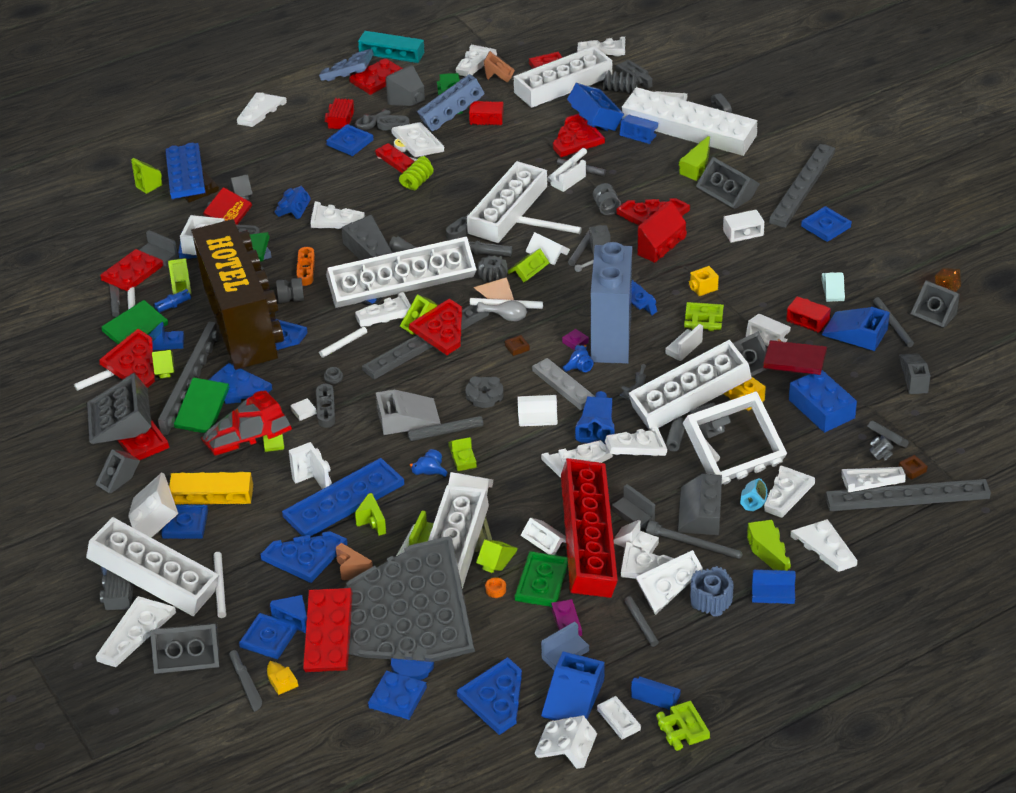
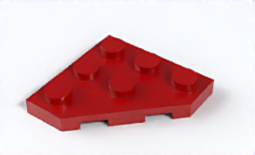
(576, 135)
(641, 212)
(441, 326)
(131, 357)

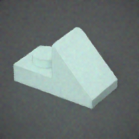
(833, 286)

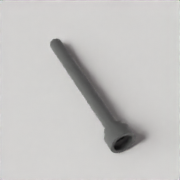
(656, 530)

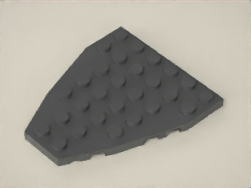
(411, 606)

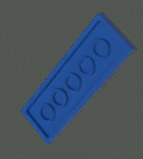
(185, 170)
(342, 498)

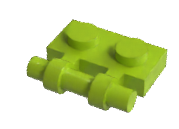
(704, 312)
(689, 723)

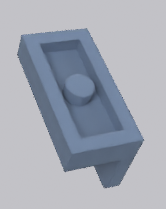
(563, 640)

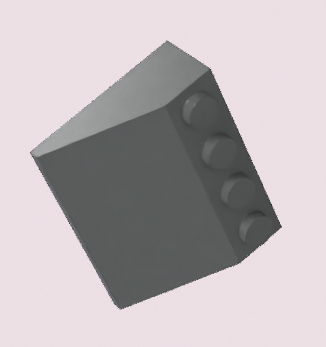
(119, 411)

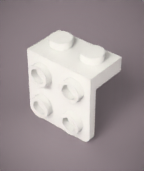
(308, 463)
(569, 737)

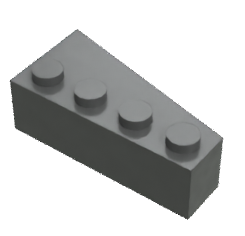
(365, 239)

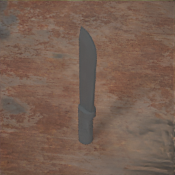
(114, 294)
(248, 685)

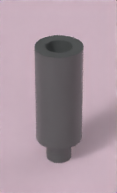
(675, 435)

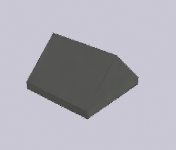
(936, 304)

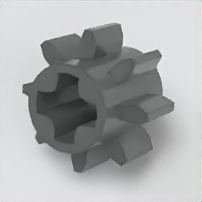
(881, 448)

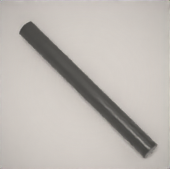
(895, 324)

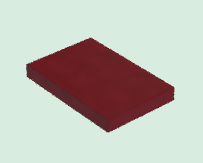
(795, 357)

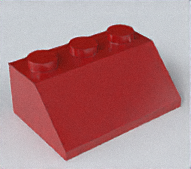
(661, 232)

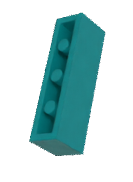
(392, 46)

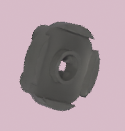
(493, 390)

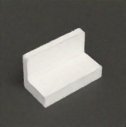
(549, 248)
(685, 343)
(537, 410)
(469, 481)
(543, 536)

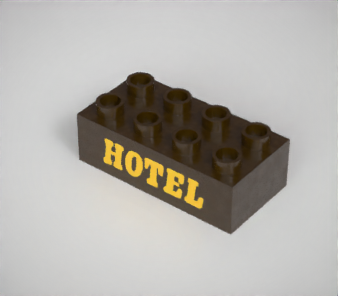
(238, 293)

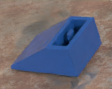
(858, 327)
(573, 687)

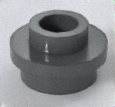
(333, 375)

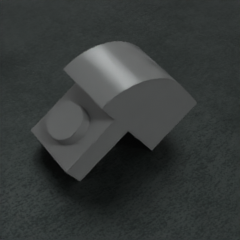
(713, 427)

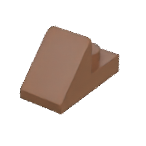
(495, 65)
(351, 562)

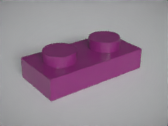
(565, 614)

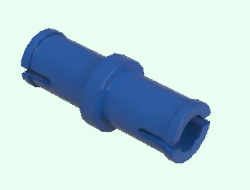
(172, 301)

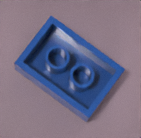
(595, 107)
(822, 401)

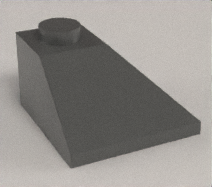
(404, 87)
(753, 351)

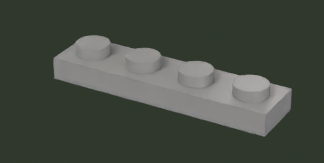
(562, 382)

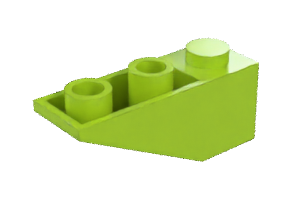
(695, 162)
(766, 544)

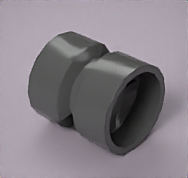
(606, 199)
(290, 290)

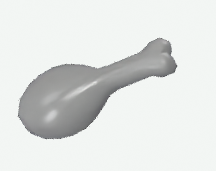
(509, 310)

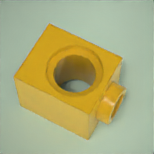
(703, 281)

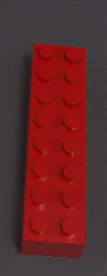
(588, 528)

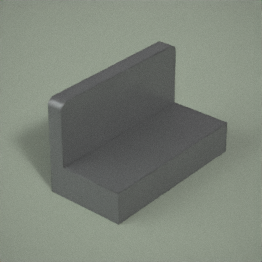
(160, 247)
(634, 507)

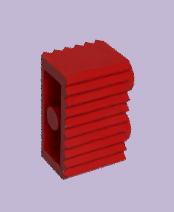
(340, 113)
(486, 113)
(808, 314)

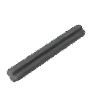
(445, 428)

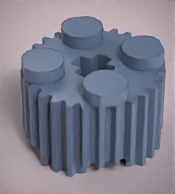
(711, 590)

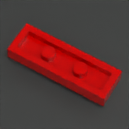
(394, 157)

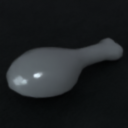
(368, 122)

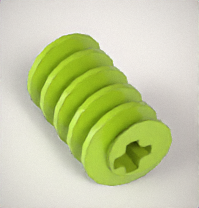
(416, 173)

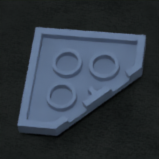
(343, 68)

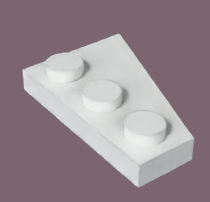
(608, 47)
(473, 60)
(258, 108)
(385, 312)
(638, 443)
(872, 477)
(787, 491)
(668, 579)

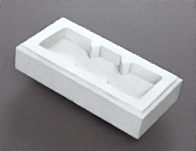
(619, 717)

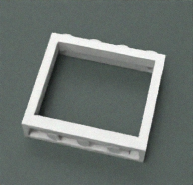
(752, 400)

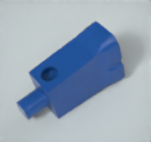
(595, 420)

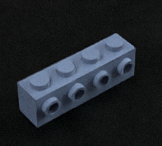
(451, 102)

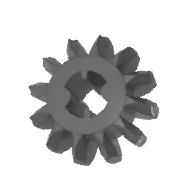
(492, 268)

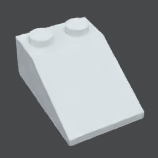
(153, 507)

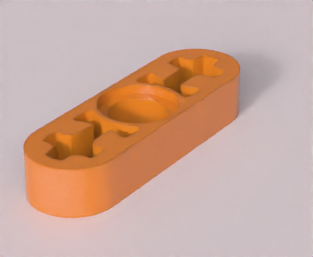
(306, 261)

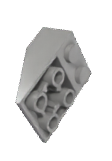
(405, 411)

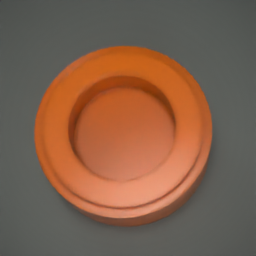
(495, 587)

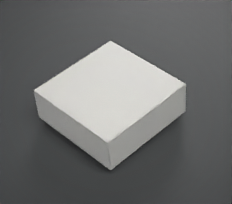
(303, 409)

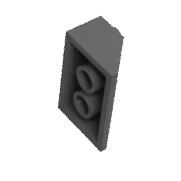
(727, 184)
(700, 505)
(185, 648)

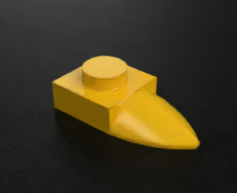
(281, 677)

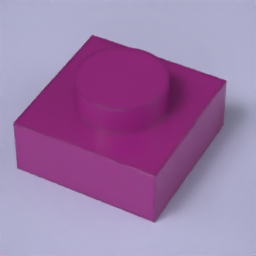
(575, 338)

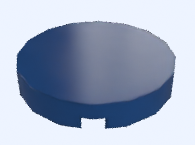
(412, 668)

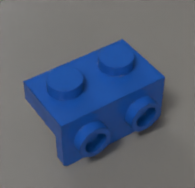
(293, 201)
(642, 299)

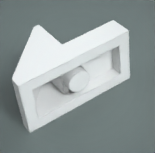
(632, 534)

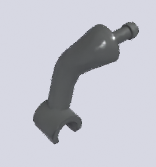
(640, 380)

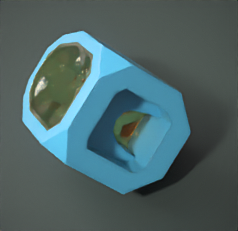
(754, 495)

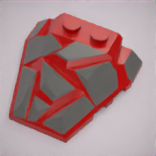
(252, 419)

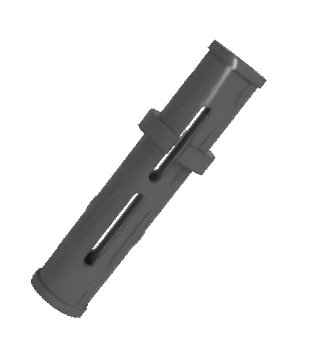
(490, 249)

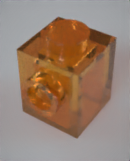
(948, 279)

